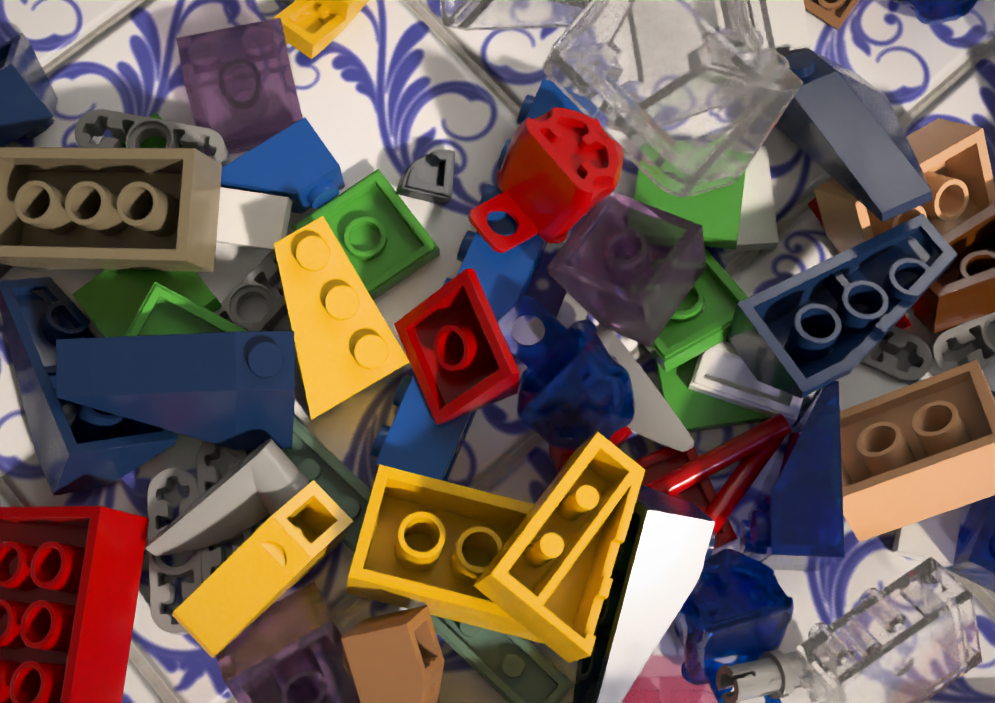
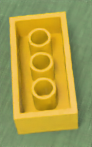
(430, 546)

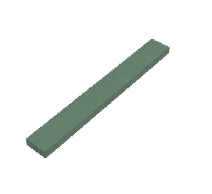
(502, 660)

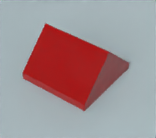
(458, 350)

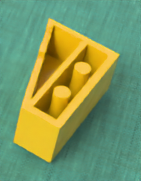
(335, 323)
(565, 549)

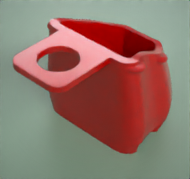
(551, 177)

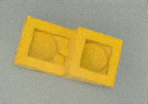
(316, 23)

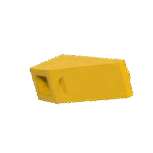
(263, 568)

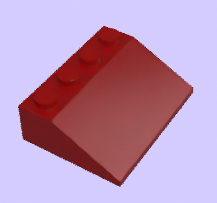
(67, 602)

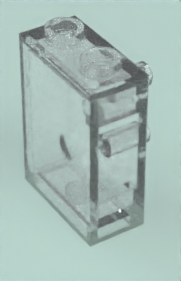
(895, 643)

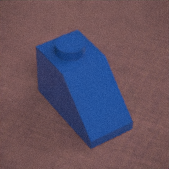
(290, 166)

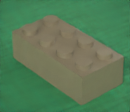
(109, 208)

